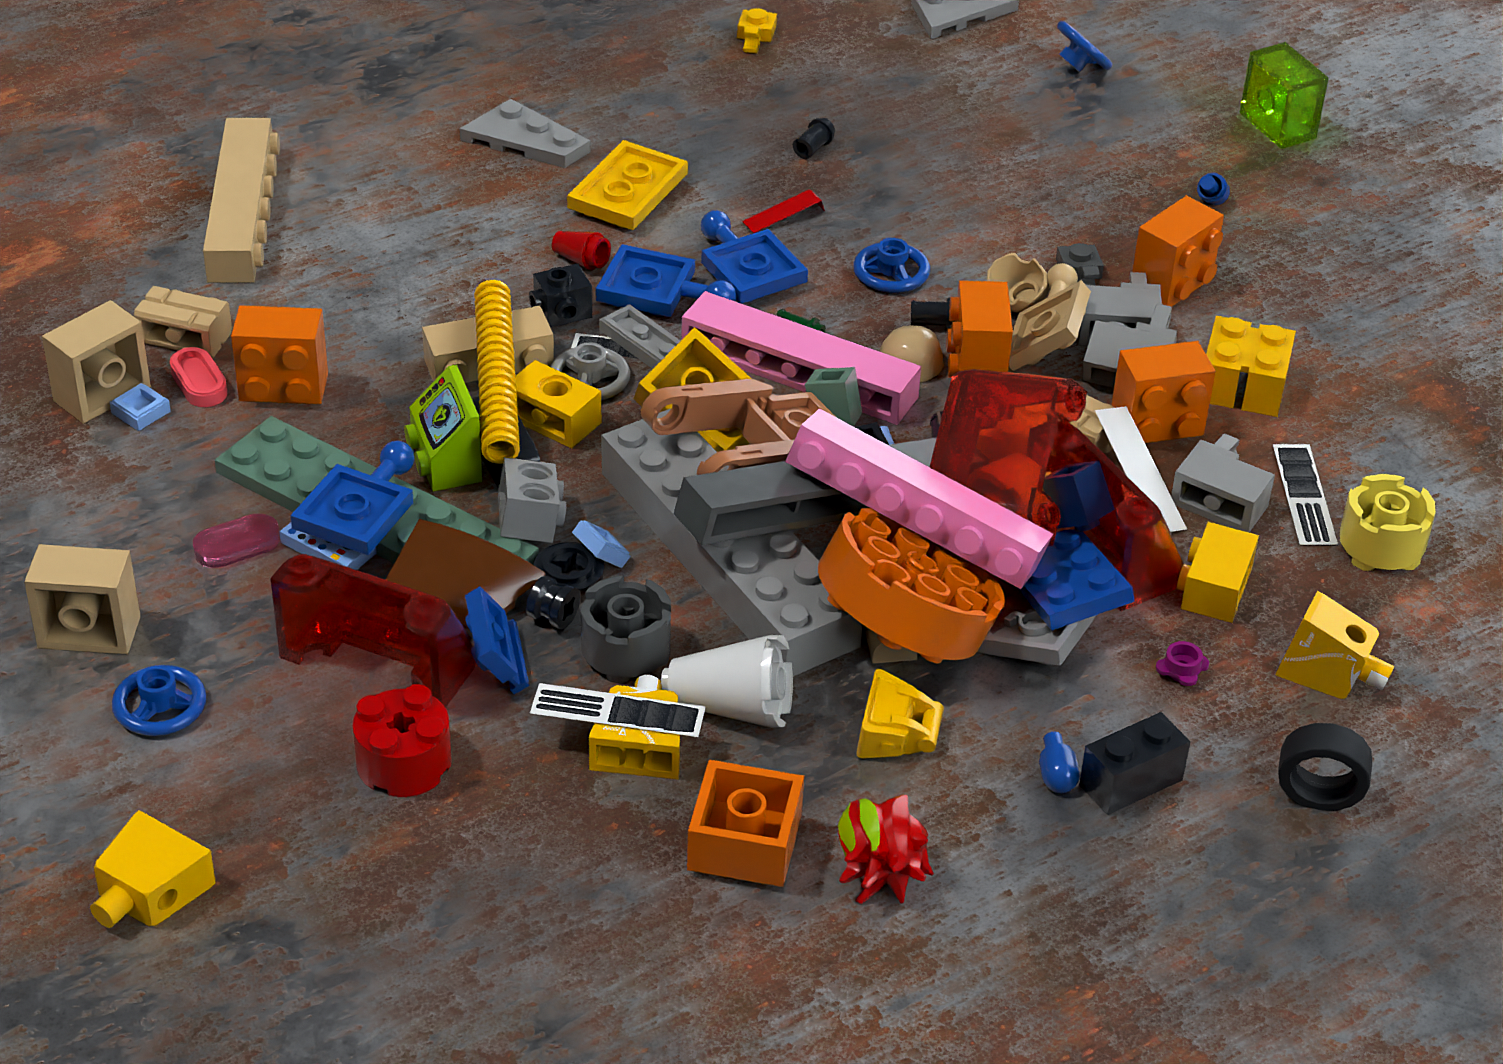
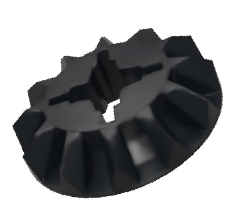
(562, 556)

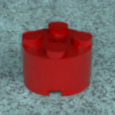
(402, 740)

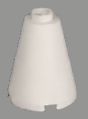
(736, 680)

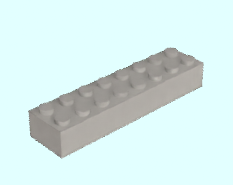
(758, 580)

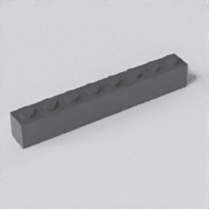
(768, 499)

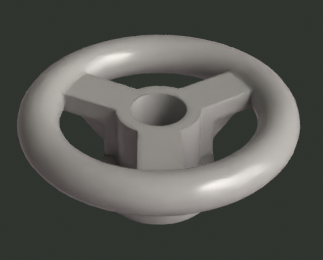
(593, 363)

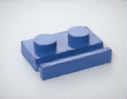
(495, 640)

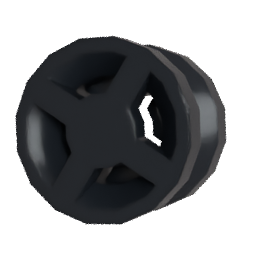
(553, 602)

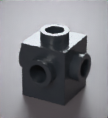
(562, 294)

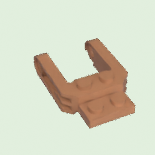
(763, 418)

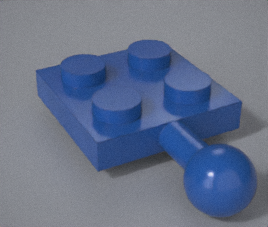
(751, 264)
(653, 281)
(355, 506)

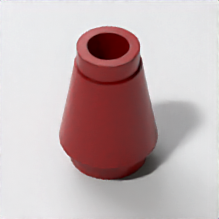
(584, 248)

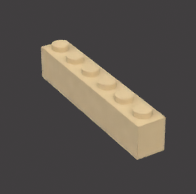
(241, 201)

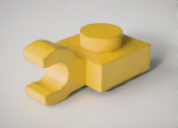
(756, 26)

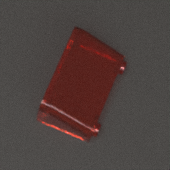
(1001, 437)
(1131, 531)
(332, 604)

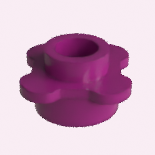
(1183, 663)

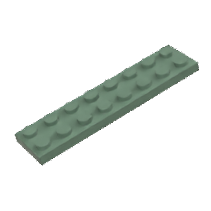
(290, 464)

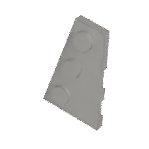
(942, 14)
(526, 130)
(1031, 639)

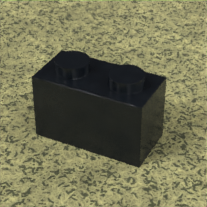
(1134, 763)

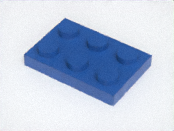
(1075, 582)

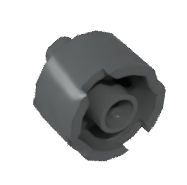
(625, 628)

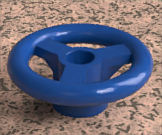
(1080, 50)
(890, 261)
(158, 694)

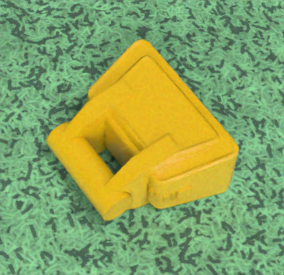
(898, 719)

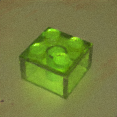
(1283, 95)

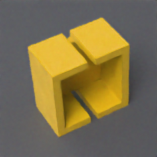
(1250, 350)

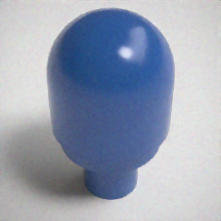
(1213, 189)
(1058, 764)

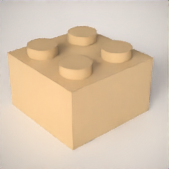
(95, 360)
(82, 599)

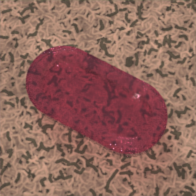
(236, 540)

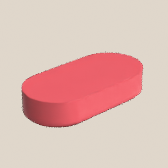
(198, 377)

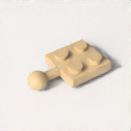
(1052, 321)

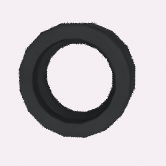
(1331, 742)

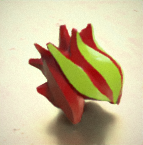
(883, 846)

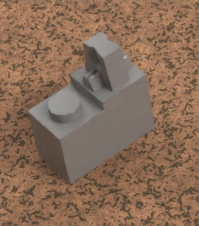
(1125, 304)
(1112, 336)
(1221, 486)

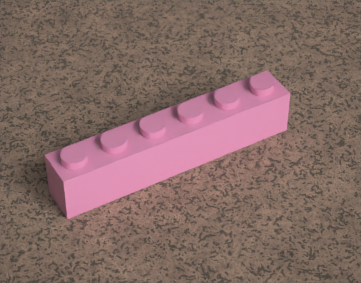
(792, 352)
(919, 498)

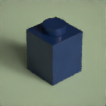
(1079, 494)

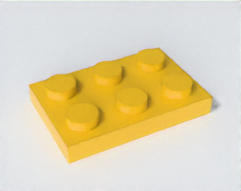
(627, 185)

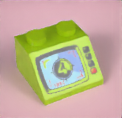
(446, 433)

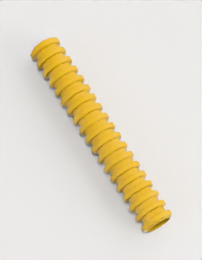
(496, 372)

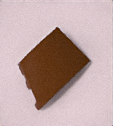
(455, 563)

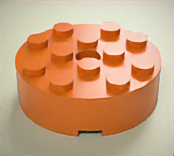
(909, 588)

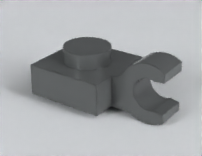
(1083, 259)

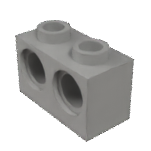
(530, 500)

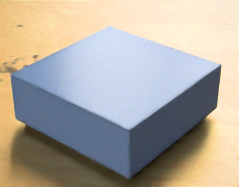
(140, 406)
(601, 543)

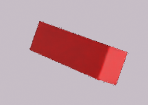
(783, 210)

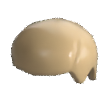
(1025, 280)
(916, 346)

